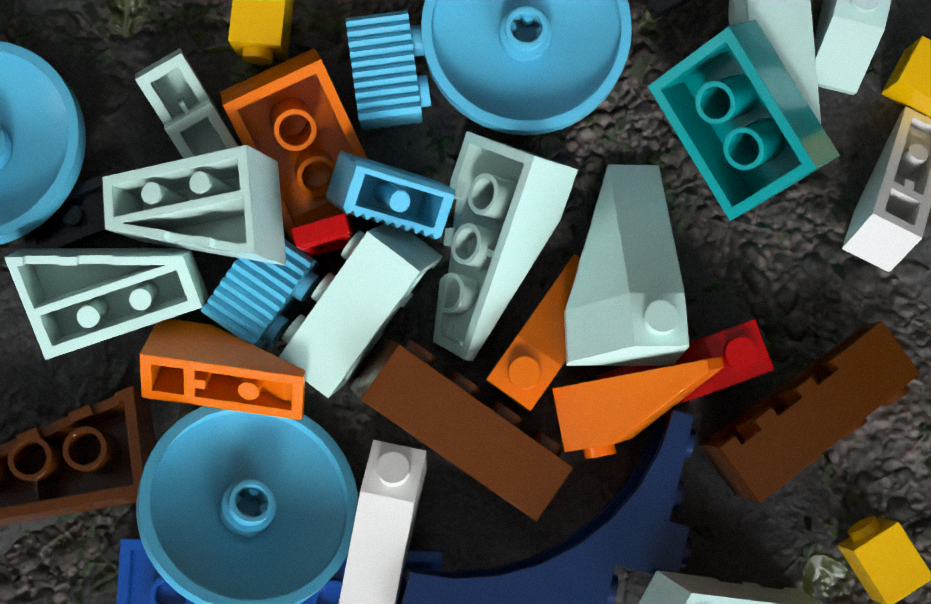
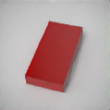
(325, 235)

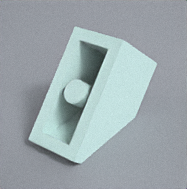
(847, 41)

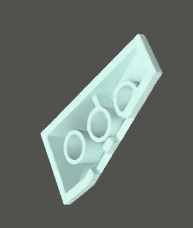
(501, 223)
(628, 281)

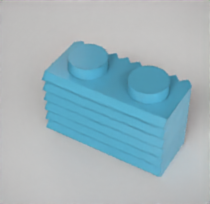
(385, 69)
(389, 195)
(259, 293)

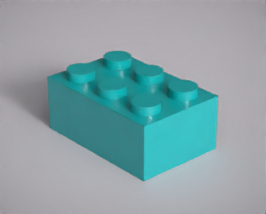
(742, 118)

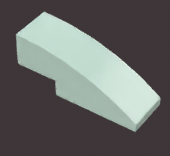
(184, 106)

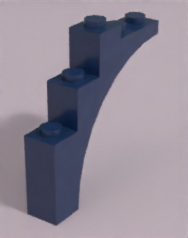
(627, 532)

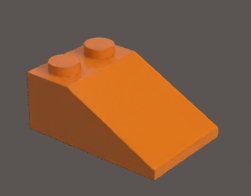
(299, 123)

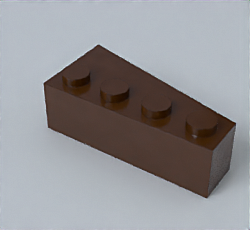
(810, 412)
(460, 427)
(78, 461)

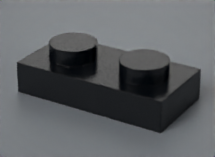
(75, 221)

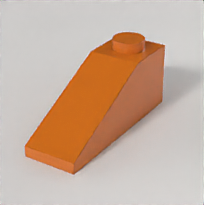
(538, 347)
(218, 370)
(619, 407)

